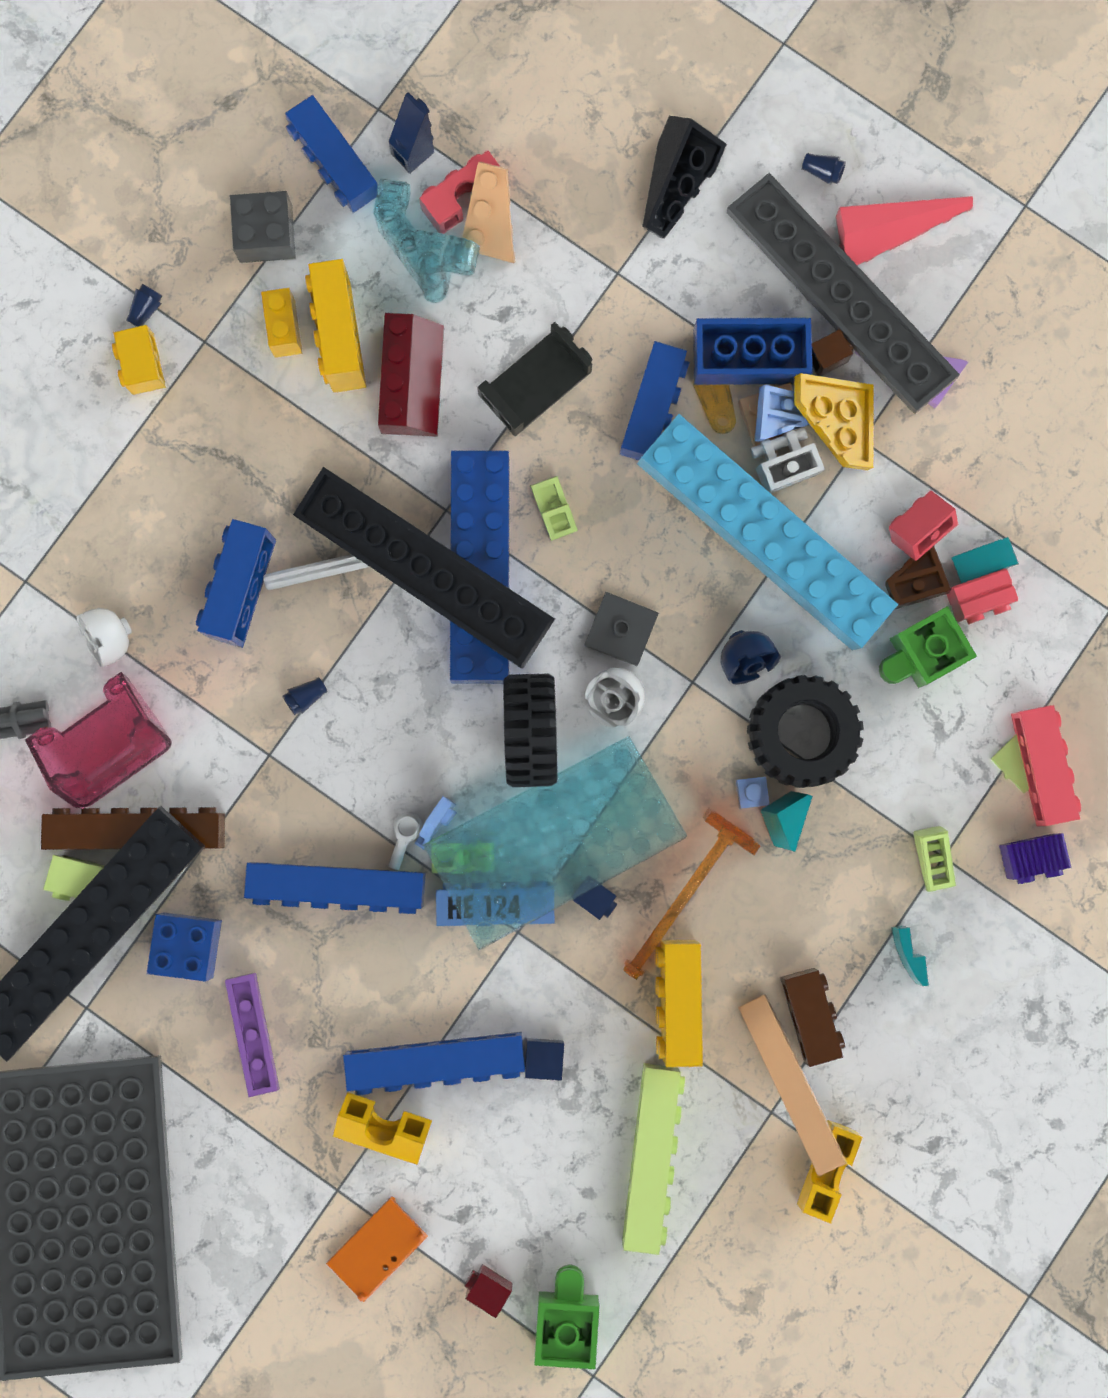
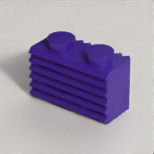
(1035, 857)

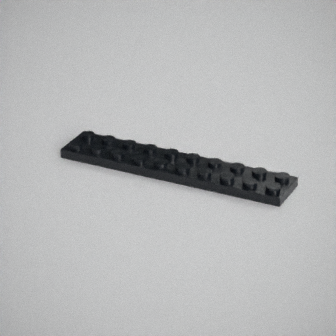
(424, 568)
(92, 926)

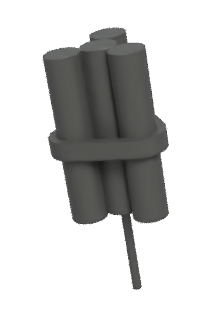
(23, 719)

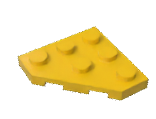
(840, 416)

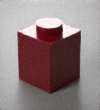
(487, 1290)

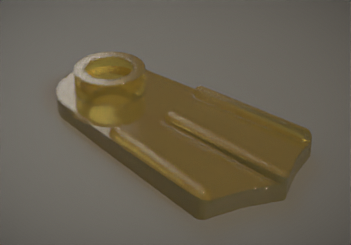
(717, 404)

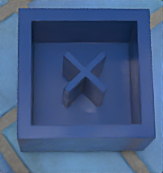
(184, 946)

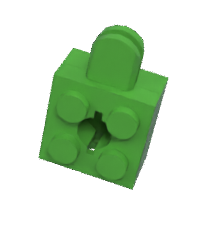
(927, 650)
(567, 1323)

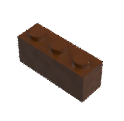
(813, 1016)

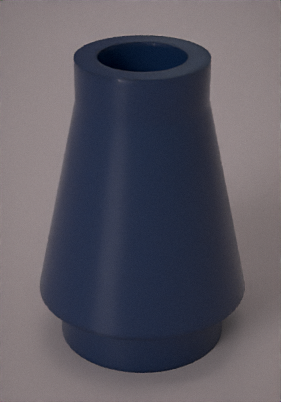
(824, 167)
(143, 305)
(304, 695)

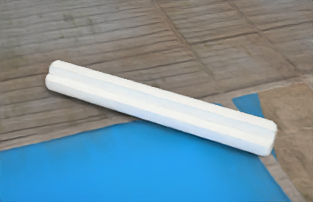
(312, 571)

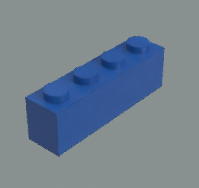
(331, 153)
(654, 399)

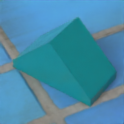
(786, 819)

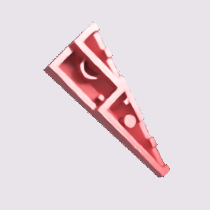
(882, 227)

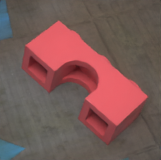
(440, 201)

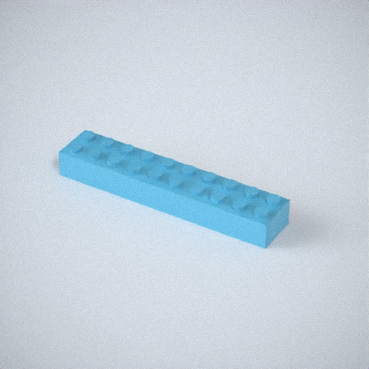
(767, 533)

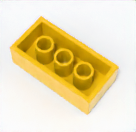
(336, 326)
(680, 1003)

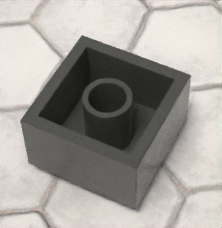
(262, 226)

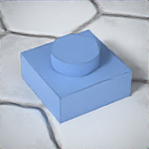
(752, 792)

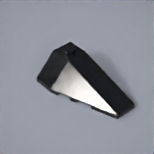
(681, 164)

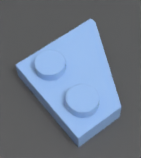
(776, 413)
(441, 815)

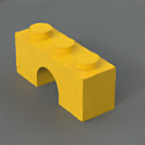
(363, 1127)
(821, 1193)

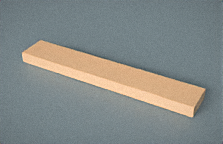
(792, 1085)

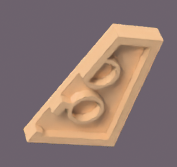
(489, 213)

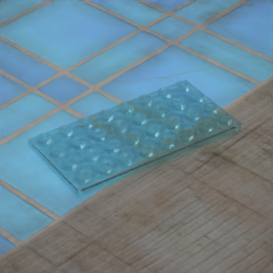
(554, 842)

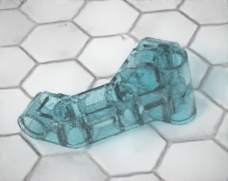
(433, 253)

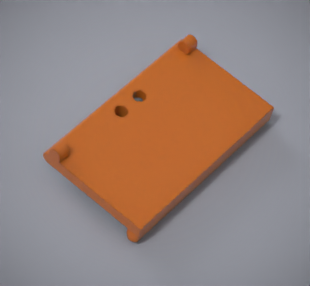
(381, 1241)

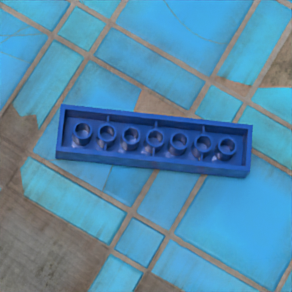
(481, 537)

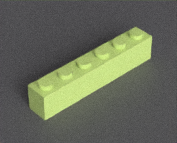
(651, 1159)

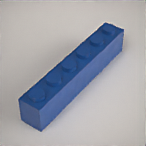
(334, 886)
(434, 1062)

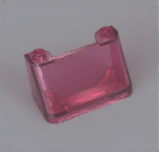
(100, 747)

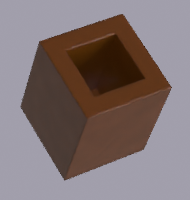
(830, 353)

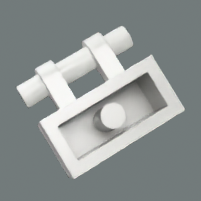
(788, 468)

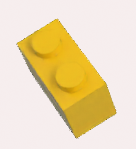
(281, 322)
(138, 360)

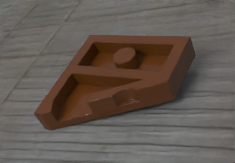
(918, 580)

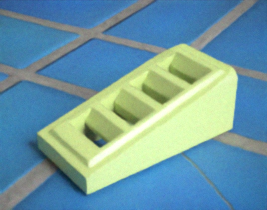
(921, 838)

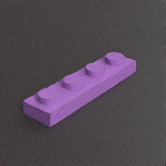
(252, 1034)

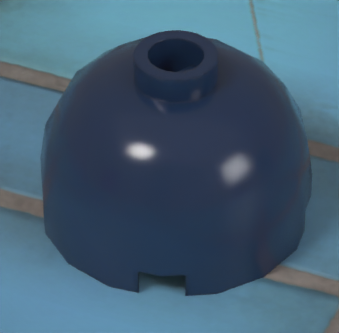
(746, 655)

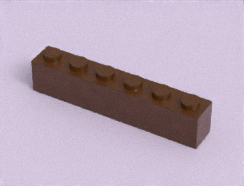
(113, 830)

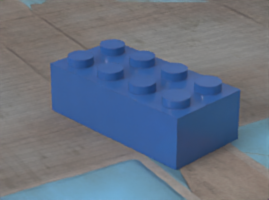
(751, 350)
(236, 583)

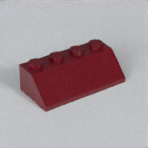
(410, 375)

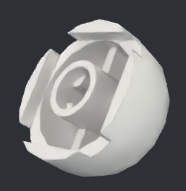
(105, 635)
(615, 697)

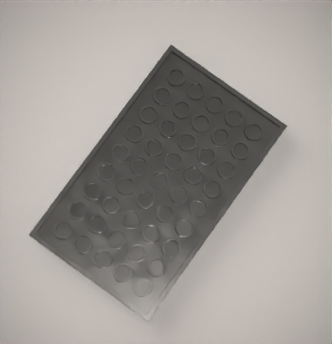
(86, 1220)

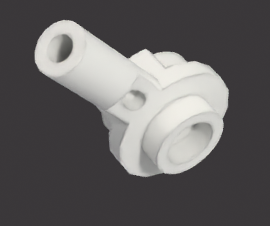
(406, 828)

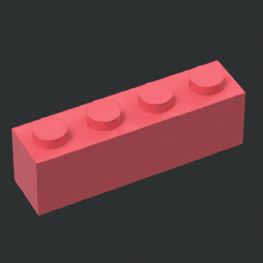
(1046, 766)

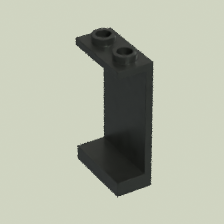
(537, 380)

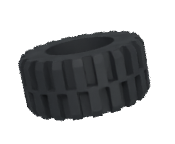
(843, 726)
(530, 730)

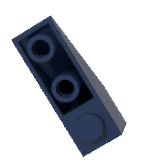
(411, 135)

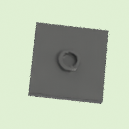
(621, 629)

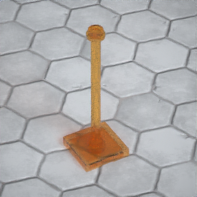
(727, 836)

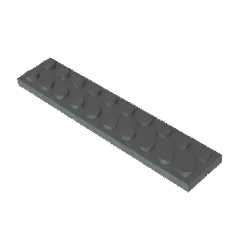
(842, 293)

